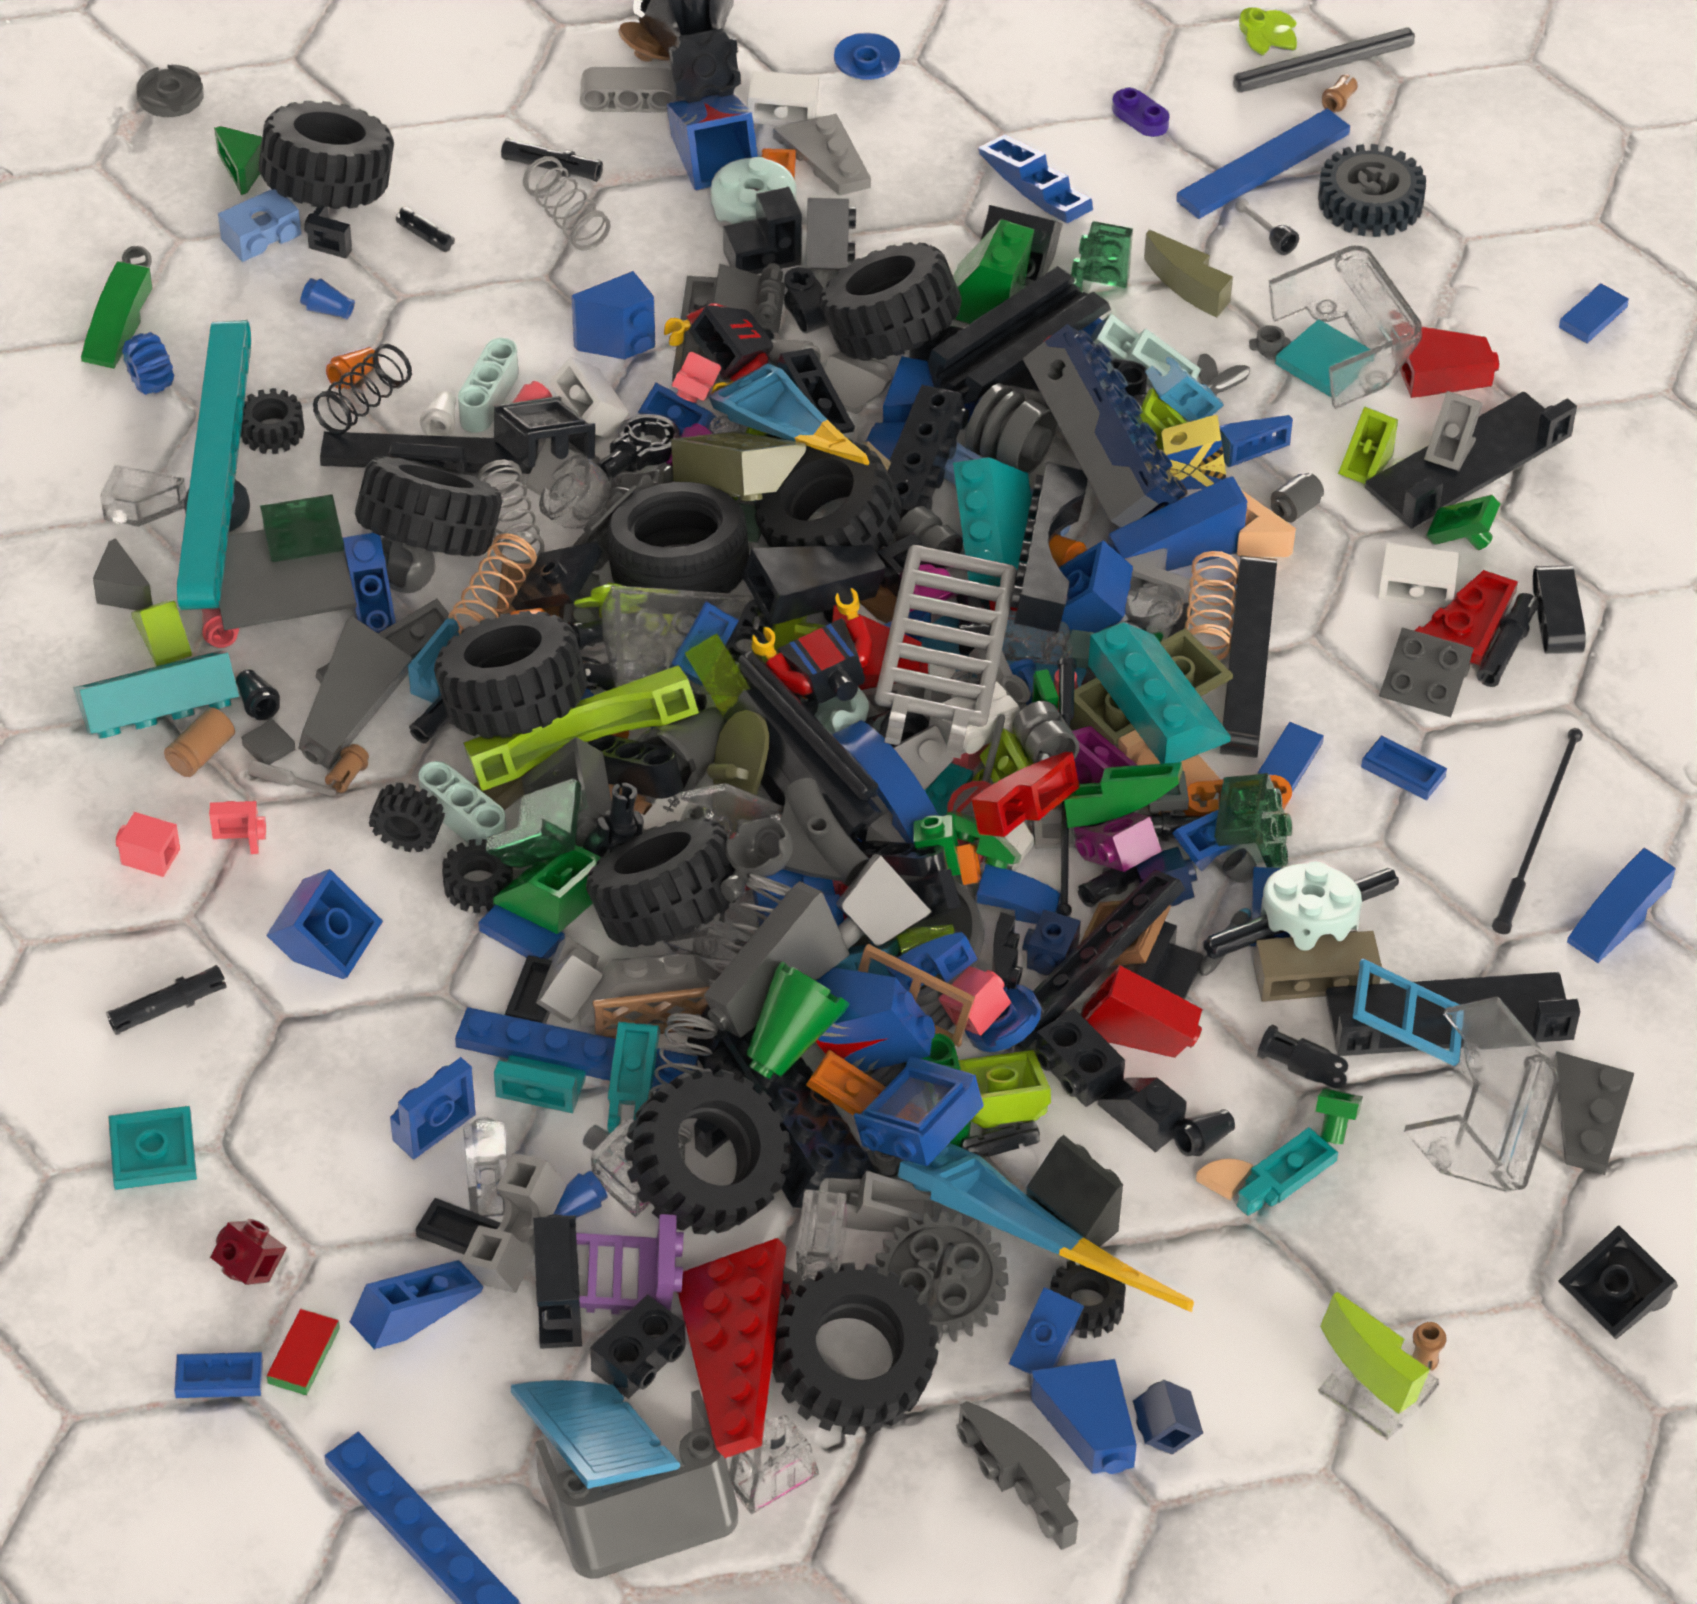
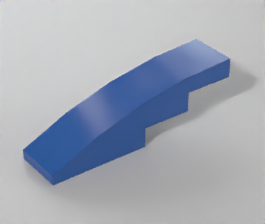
(1031, 176)

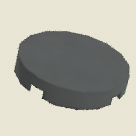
(170, 91)

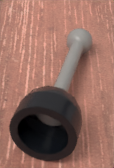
(1281, 238)

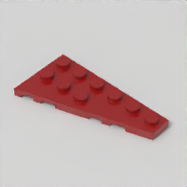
(731, 1329)

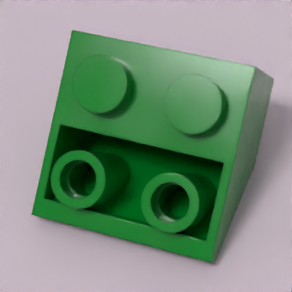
(551, 890)

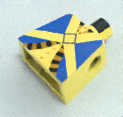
(1195, 452)

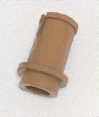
(1336, 97)
(351, 762)
(1428, 1342)

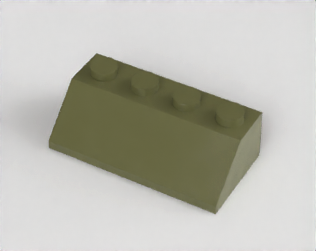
(735, 462)
(1097, 709)

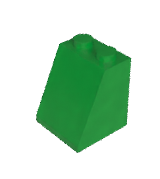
(993, 269)

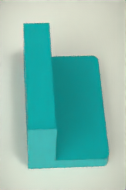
(538, 1083)

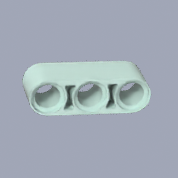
(488, 384)
(465, 806)

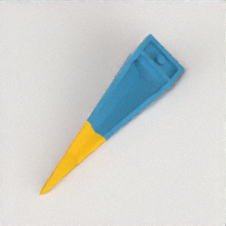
(776, 406)
(978, 1190)

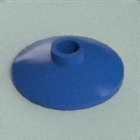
(866, 56)

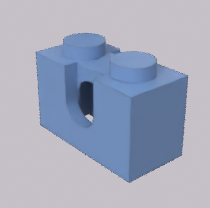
(252, 236)

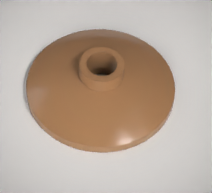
(642, 42)

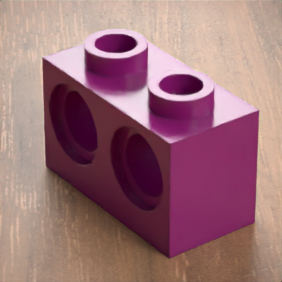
(1118, 842)

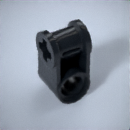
(804, 299)

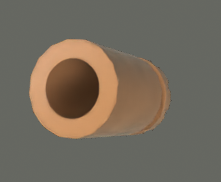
(199, 742)

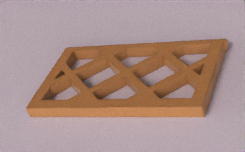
(638, 1003)

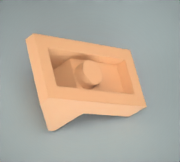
(1264, 533)

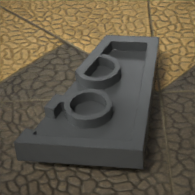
(1591, 1109)

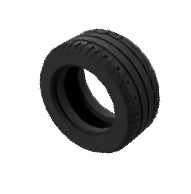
(675, 516)

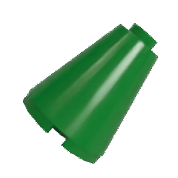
(791, 1020)

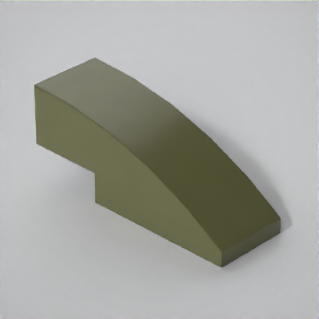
(1188, 273)

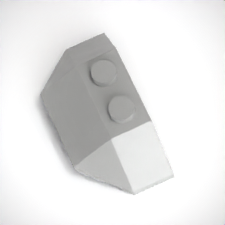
(648, 976)

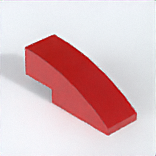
(1025, 795)

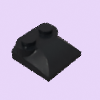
(1619, 1283)

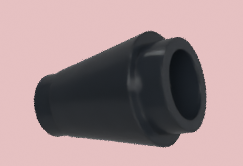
(258, 696)
(1201, 1132)

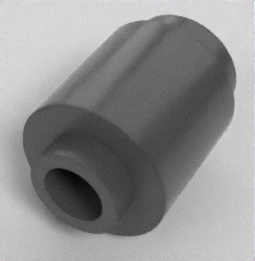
(1297, 497)

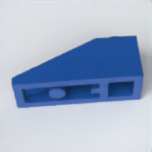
(410, 1302)

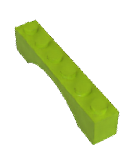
(636, 705)

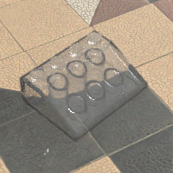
(649, 625)

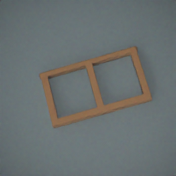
(919, 977)

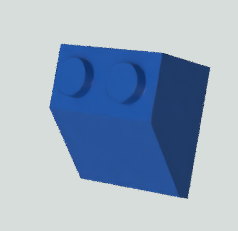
(614, 318)
(1096, 588)
(325, 925)

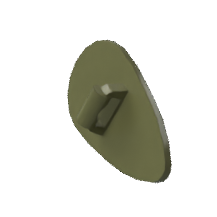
(741, 752)

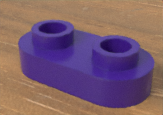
(1140, 112)

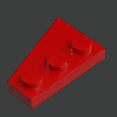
(1474, 613)

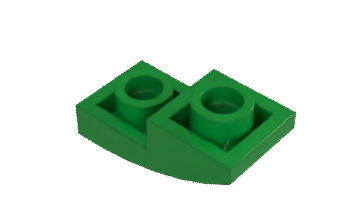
(995, 848)

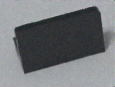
(1170, 964)

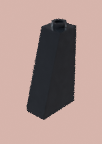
(806, 579)

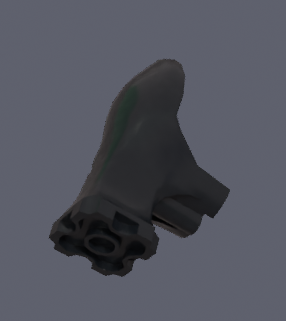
(698, 47)

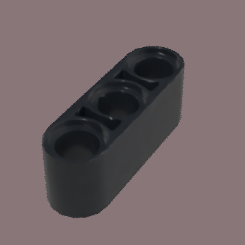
(1559, 609)
(644, 765)

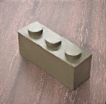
(1292, 973)

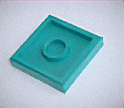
(1315, 351)
(152, 1147)

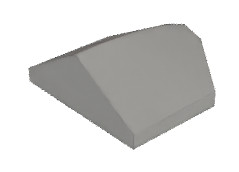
(856, 380)

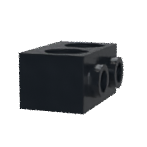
(1079, 1058)
(632, 1342)

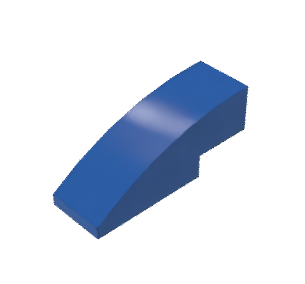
(1622, 905)

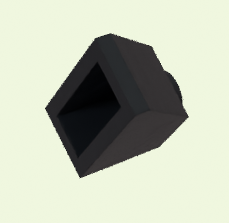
(1145, 1109)

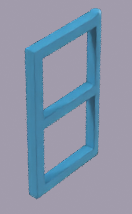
(1404, 1034)

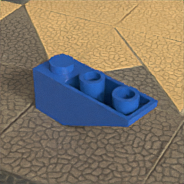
(369, 581)

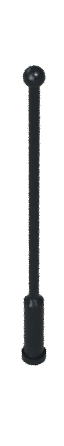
(1066, 709)
(1503, 922)

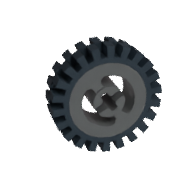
(1372, 190)

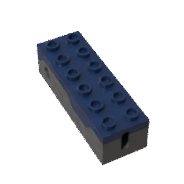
(1103, 426)

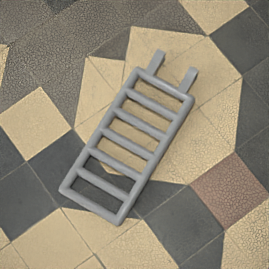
(991, 643)

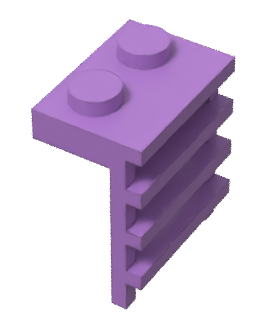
(656, 1267)

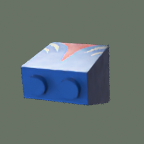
(711, 135)
(880, 1023)

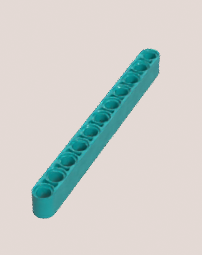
(214, 466)

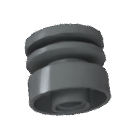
(1011, 429)

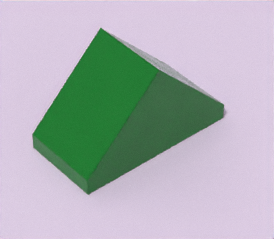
(239, 155)

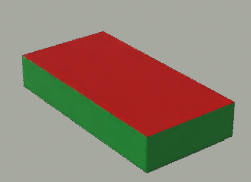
(303, 1352)

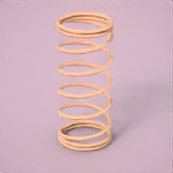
(476, 616)
(1206, 628)

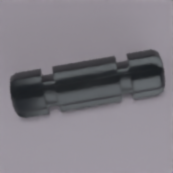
(425, 229)
(1003, 1139)

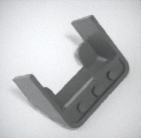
(648, 1516)

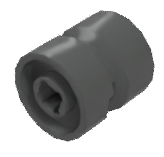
(930, 531)
(1043, 732)

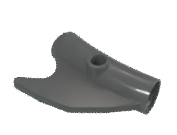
(818, 840)

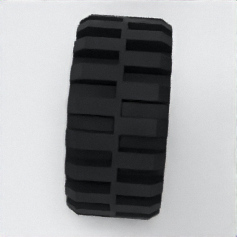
(326, 154)
(890, 301)
(818, 478)
(428, 506)
(510, 674)
(661, 882)
(745, 1121)
(863, 1297)

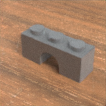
(504, 1254)

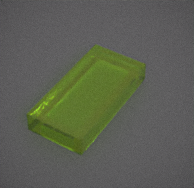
(718, 672)

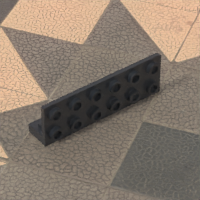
(1504, 441)
(1532, 998)
(816, 1130)

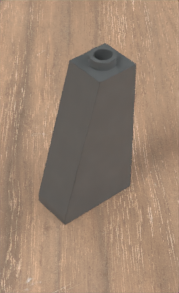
(354, 688)
(796, 932)

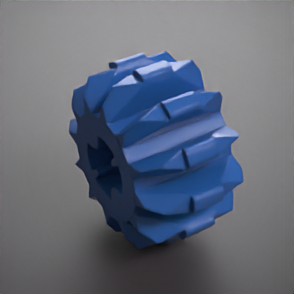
(148, 363)

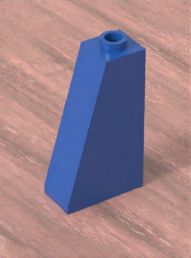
(1188, 527)

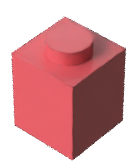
(148, 844)
(988, 1003)

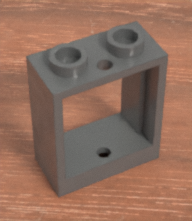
(578, 762)

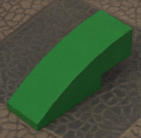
(116, 314)
(1120, 792)

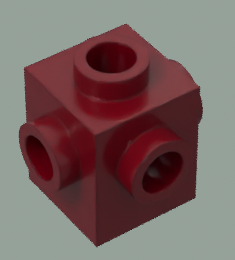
(247, 1252)

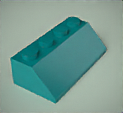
(992, 512)
(156, 693)
(1154, 694)

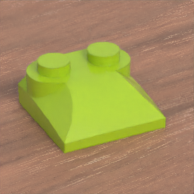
(1010, 1088)

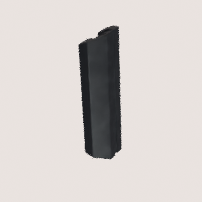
(998, 341)
(793, 759)

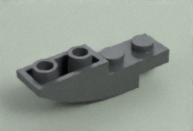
(1019, 1461)

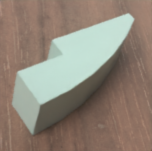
(1140, 348)

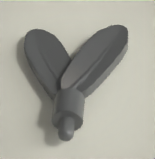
(1224, 380)

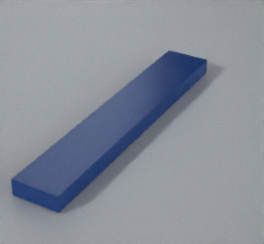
(1263, 163)

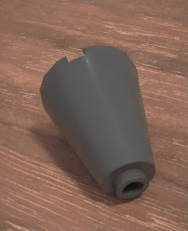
(693, 742)

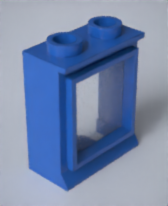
(919, 1111)

